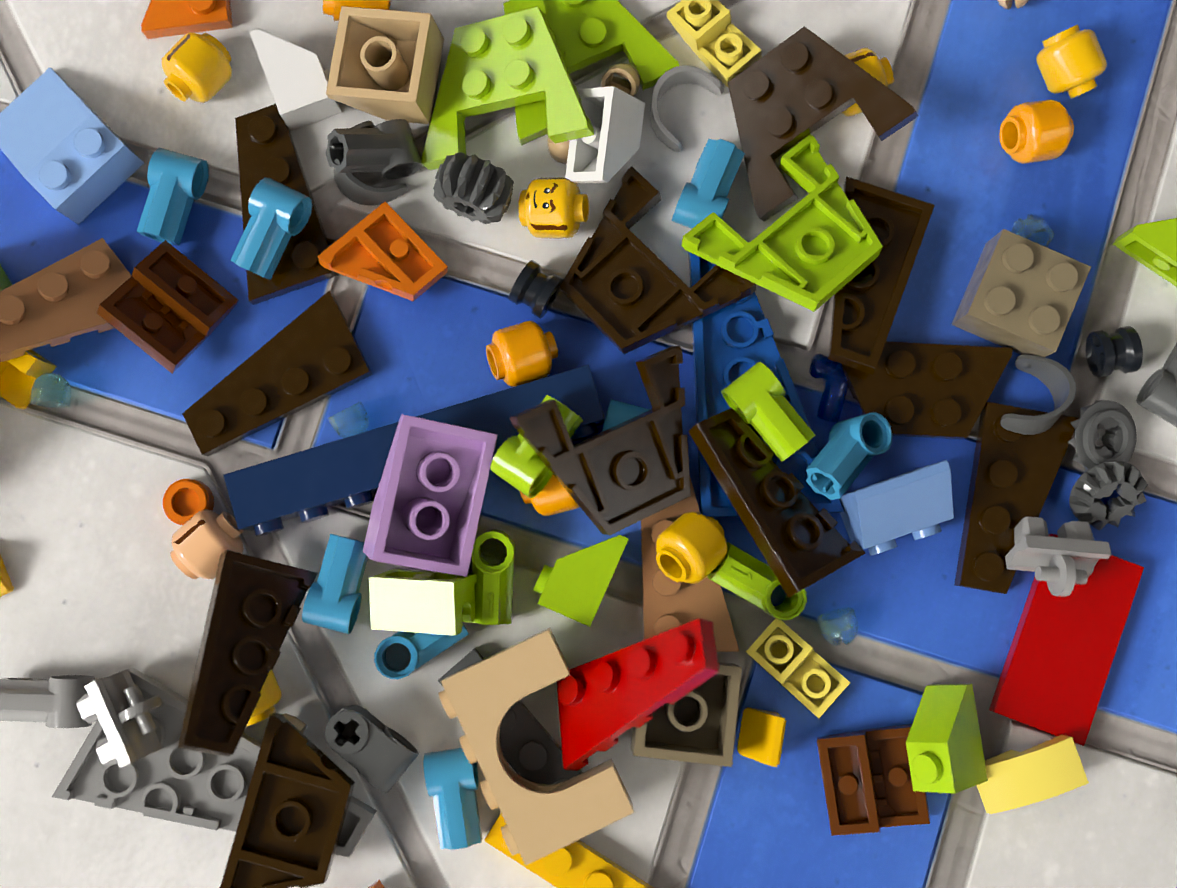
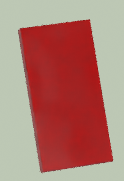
(1066, 650)

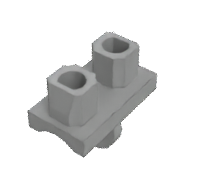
(1058, 559)
(123, 718)

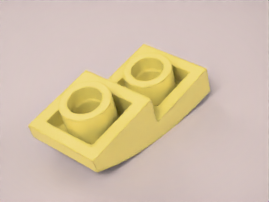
(713, 38)
(798, 667)
(1031, 775)

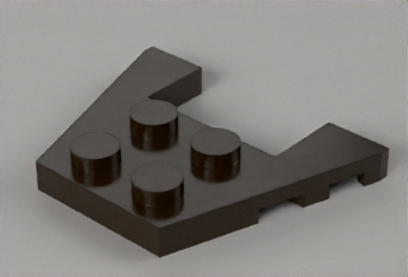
(792, 96)
(629, 288)
(629, 467)

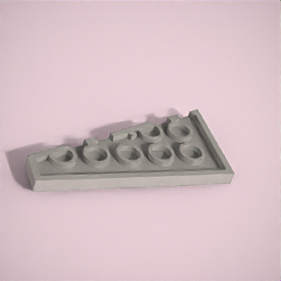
(180, 782)

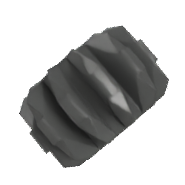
(473, 188)

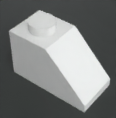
(295, 80)
(616, 136)

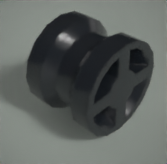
(535, 289)
(1114, 351)

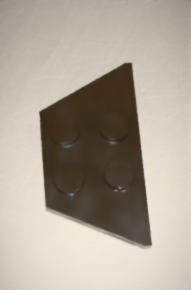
(929, 387)
(288, 814)

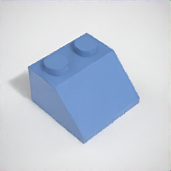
(898, 507)

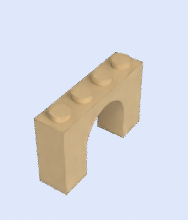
(536, 815)

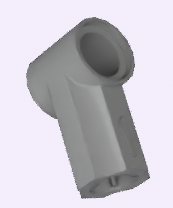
(44, 700)

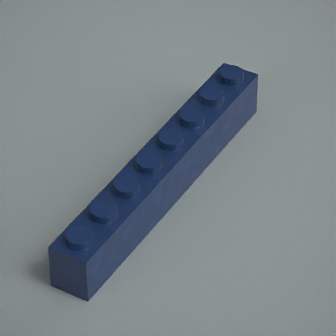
(353, 466)

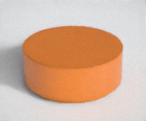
(186, 499)

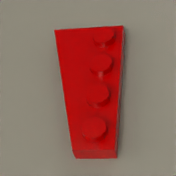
(629, 685)

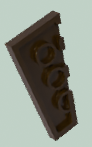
(288, 373)
(240, 644)

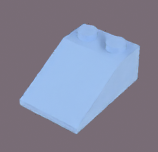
(64, 147)

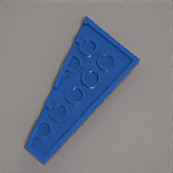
(723, 350)

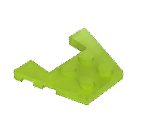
(585, 35)
(502, 67)
(805, 251)

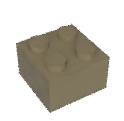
(1021, 295)
(697, 725)

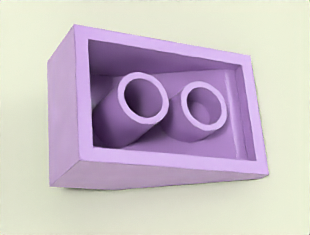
(430, 496)

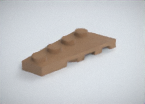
(59, 300)

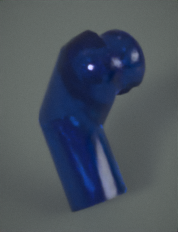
(834, 386)

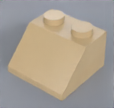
(386, 63)

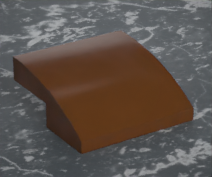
(167, 306)
(870, 781)

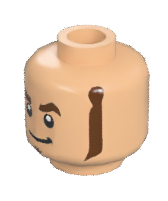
(202, 541)

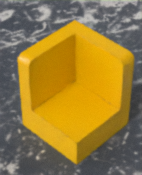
(19, 376)

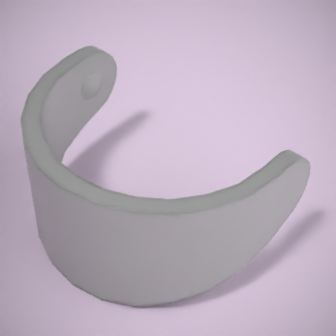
(671, 78)

